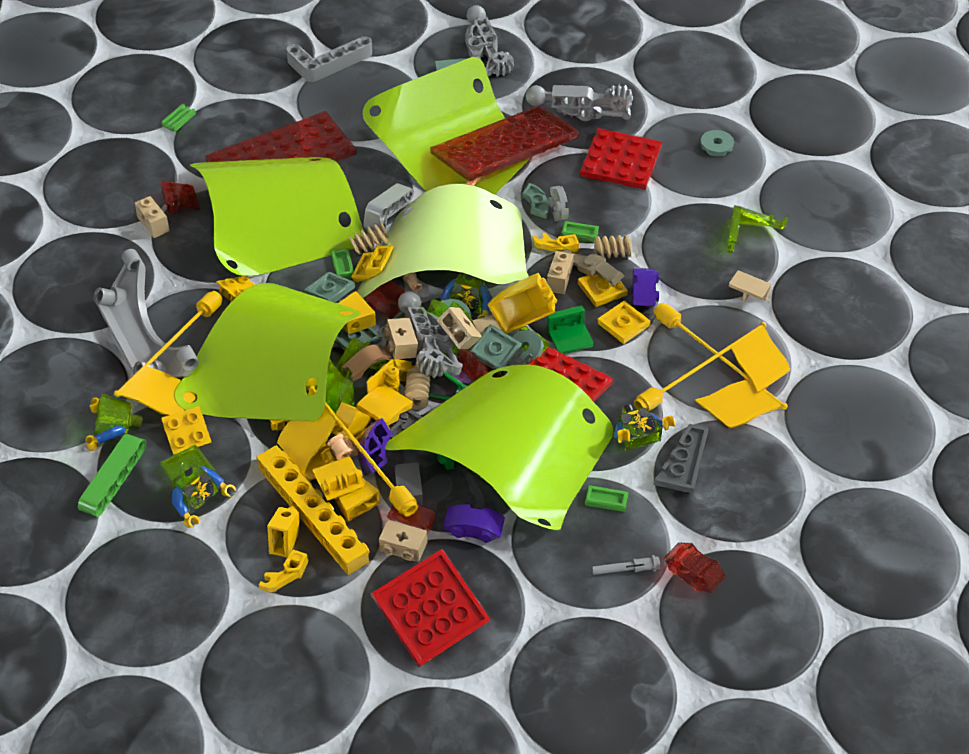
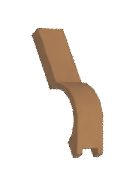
(365, 358)

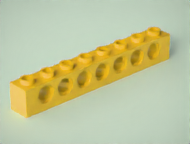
(321, 519)

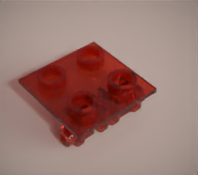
(179, 195)
(386, 299)
(473, 367)

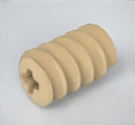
(369, 238)
(612, 246)
(417, 388)

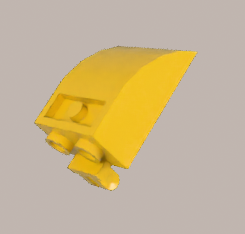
(523, 303)

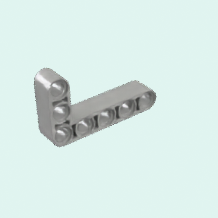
(330, 62)

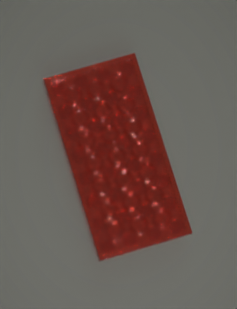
(302, 139)
(504, 143)

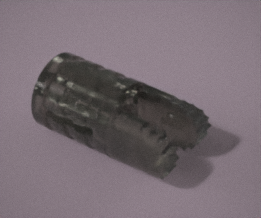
(516, 360)

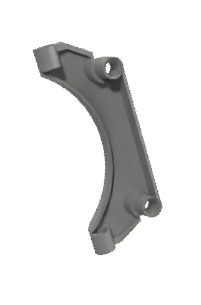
(129, 323)

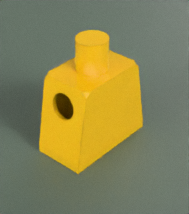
(364, 320)
(352, 418)
(358, 501)
(283, 522)

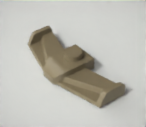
(596, 264)

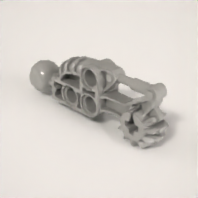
(482, 42)
(583, 102)
(430, 338)

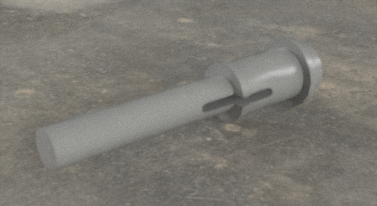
(650, 563)

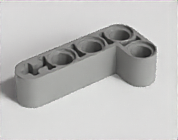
(386, 205)

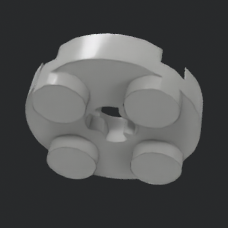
(558, 201)

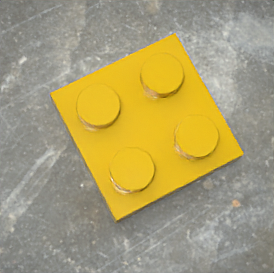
(600, 290)
(623, 322)

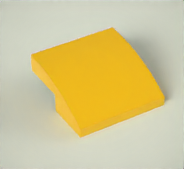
(372, 263)
(385, 404)

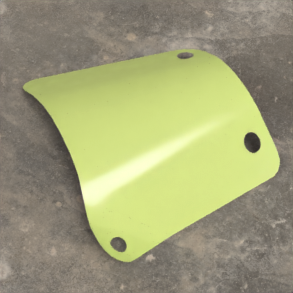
(457, 232)

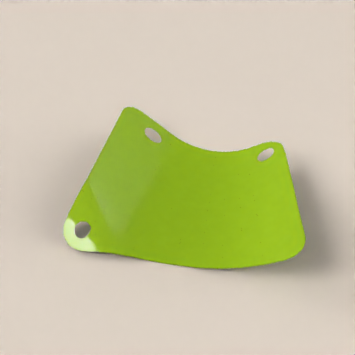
(433, 112)
(278, 212)
(264, 356)
(519, 436)

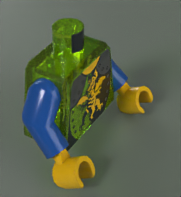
(469, 291)
(112, 419)
(640, 427)
(194, 488)

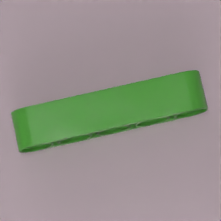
(112, 475)

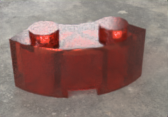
(694, 567)

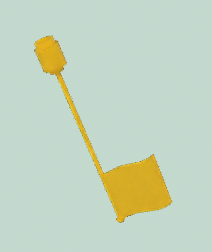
(755, 355)
(156, 387)
(734, 403)
(305, 438)

